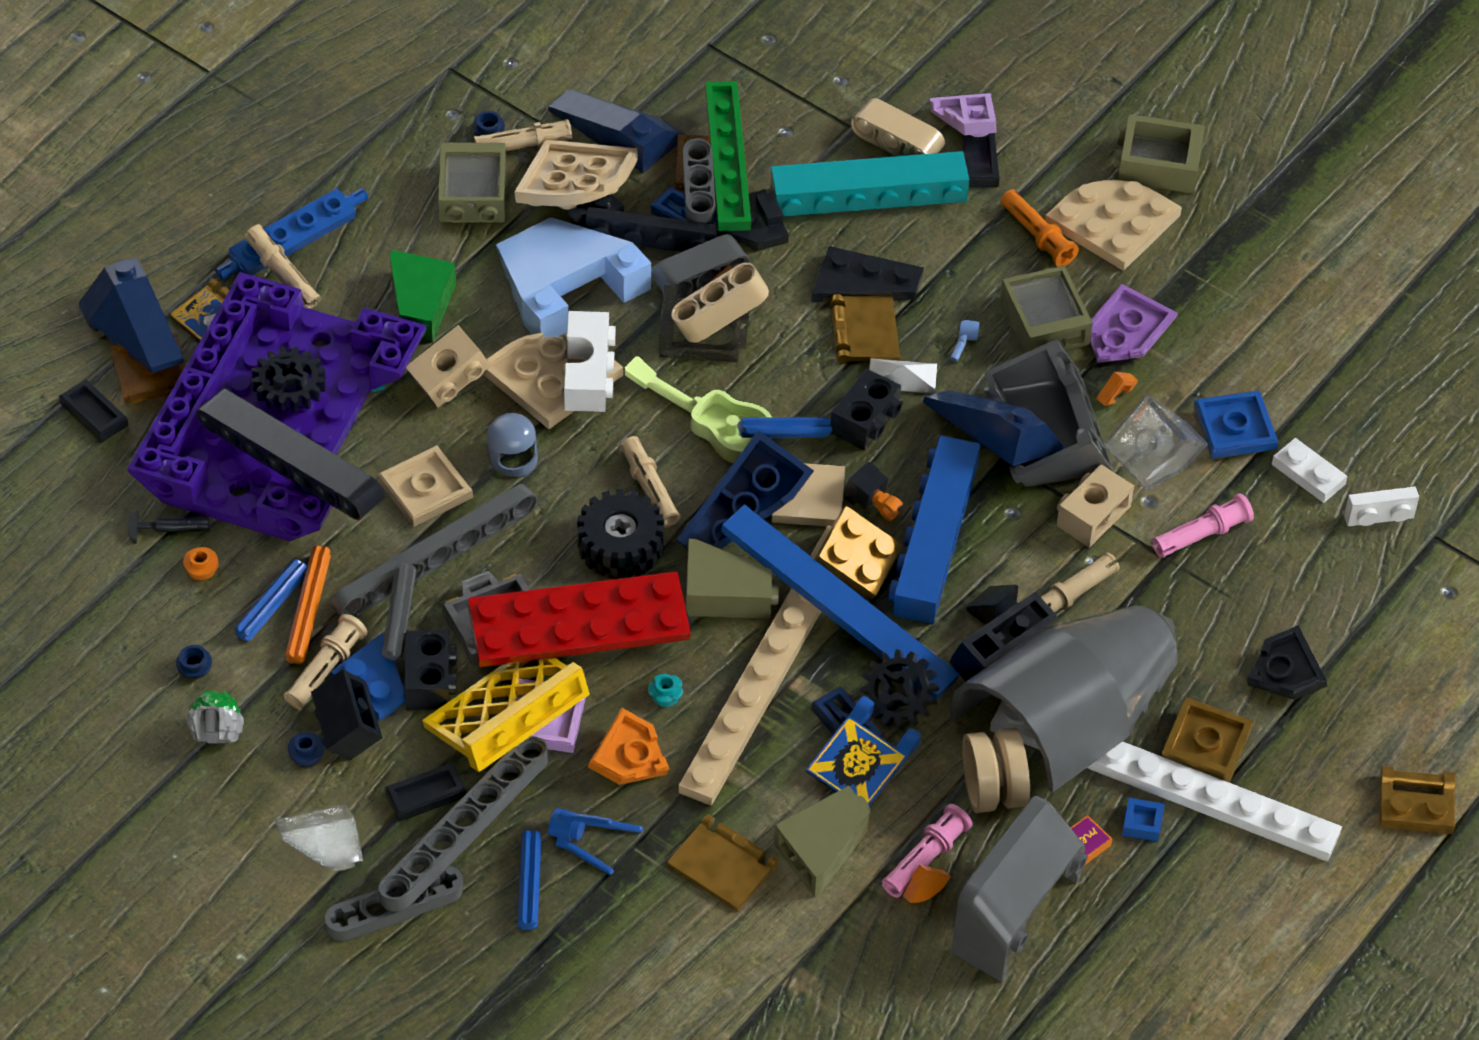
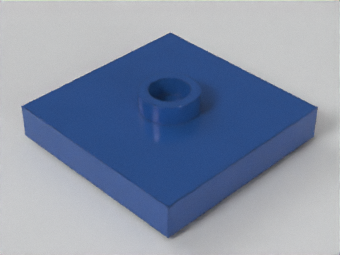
(1235, 424)

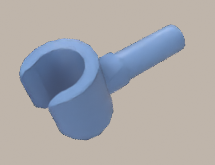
(968, 331)

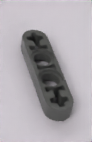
(369, 923)

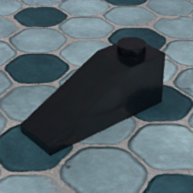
(1001, 635)

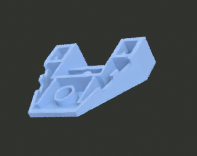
(561, 257)

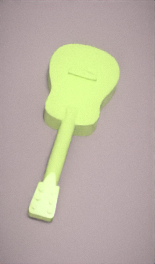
(712, 416)

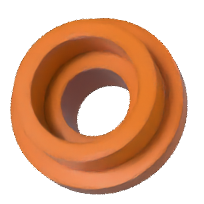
(200, 570)

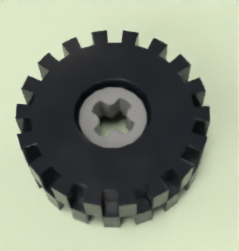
(614, 552)

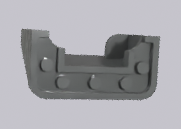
(1056, 394)

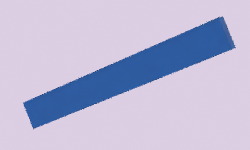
(830, 594)

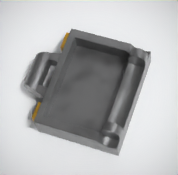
(457, 611)

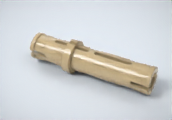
(529, 136)
(274, 257)
(635, 456)
(1062, 594)

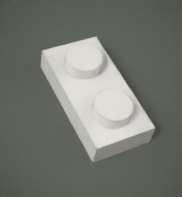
(1309, 470)
(1381, 506)

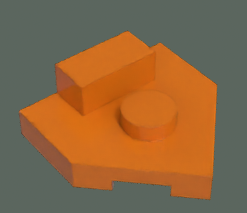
(629, 751)

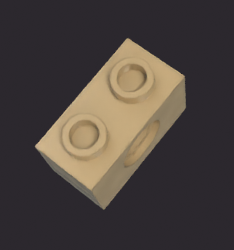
(451, 350)
(1094, 505)

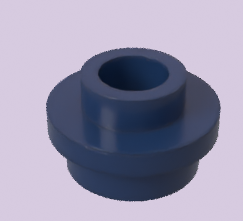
(488, 123)
(193, 654)
(309, 756)

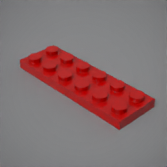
(578, 619)

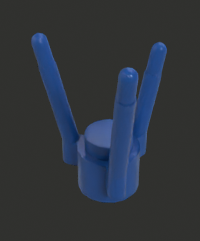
(570, 825)

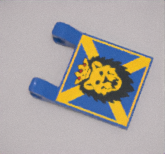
(861, 757)

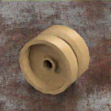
(996, 770)

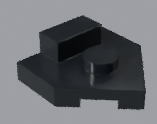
(766, 223)
(1287, 666)

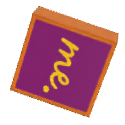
(1092, 836)

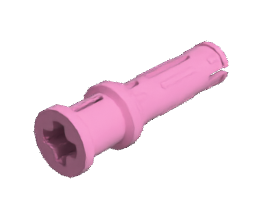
(1216, 520)
(937, 839)

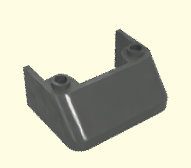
(1012, 885)

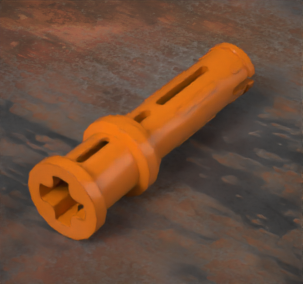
(1047, 236)

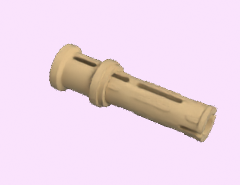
(334, 649)

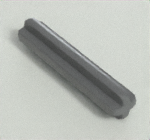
(399, 612)

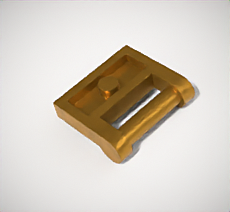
(1413, 809)

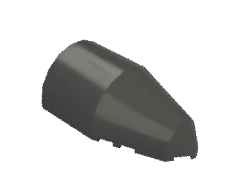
(1079, 684)

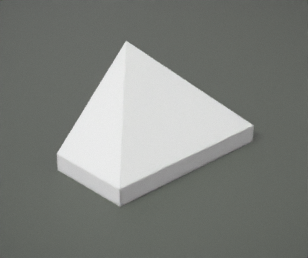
(910, 375)

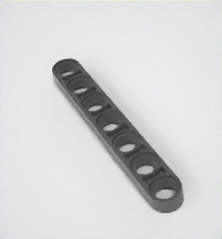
(437, 549)
(459, 836)

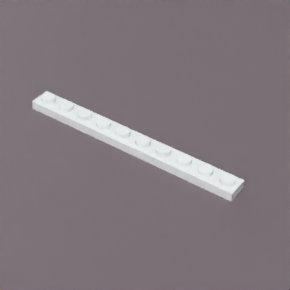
(1203, 793)

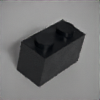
(346, 715)

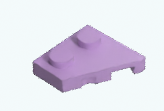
(966, 113)

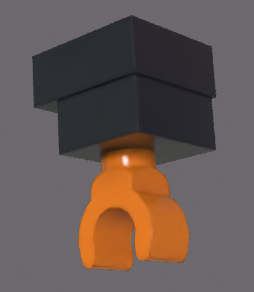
(868, 487)

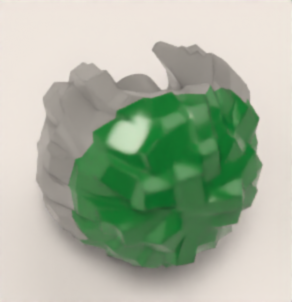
(215, 718)

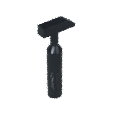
(166, 525)

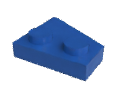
(380, 675)

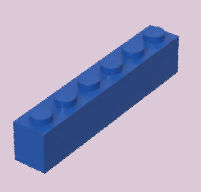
(936, 529)

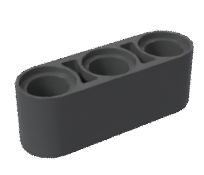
(698, 181)
(698, 265)

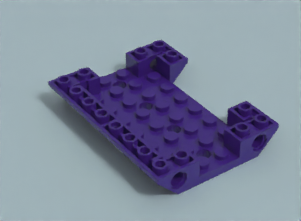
(199, 470)

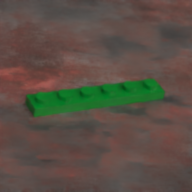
(728, 156)

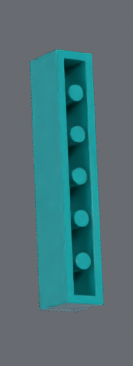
(870, 183)

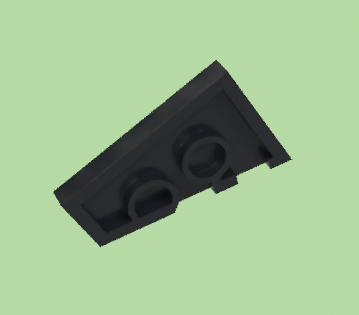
(865, 275)

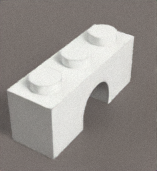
(587, 381)

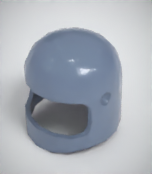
(511, 435)

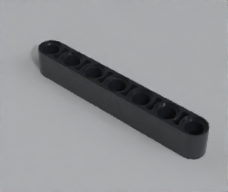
(291, 454)

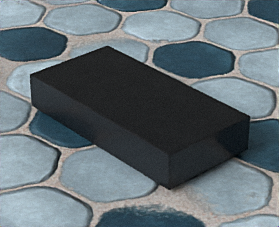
(981, 160)
(93, 410)
(425, 792)

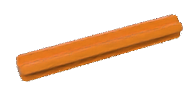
(308, 605)

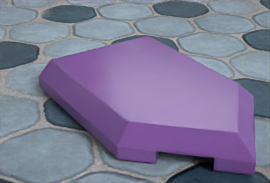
(1128, 325)

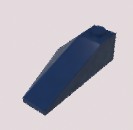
(618, 126)
(130, 315)
(1001, 427)
(760, 478)

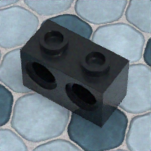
(866, 409)
(426, 669)

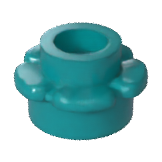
(665, 697)

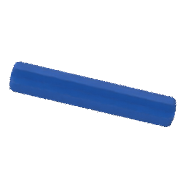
(785, 427)
(270, 600)
(529, 880)

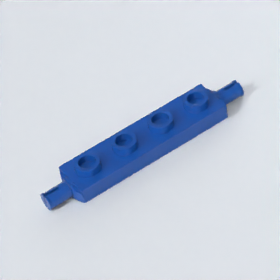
(296, 230)

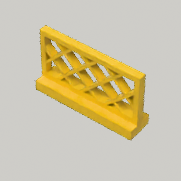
(515, 719)

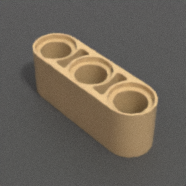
(895, 130)
(720, 302)

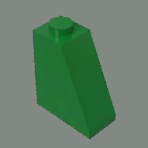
(422, 289)

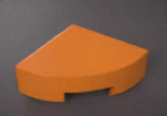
(1115, 385)
(925, 884)

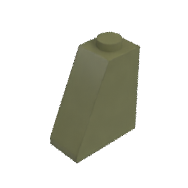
(727, 584)
(823, 837)

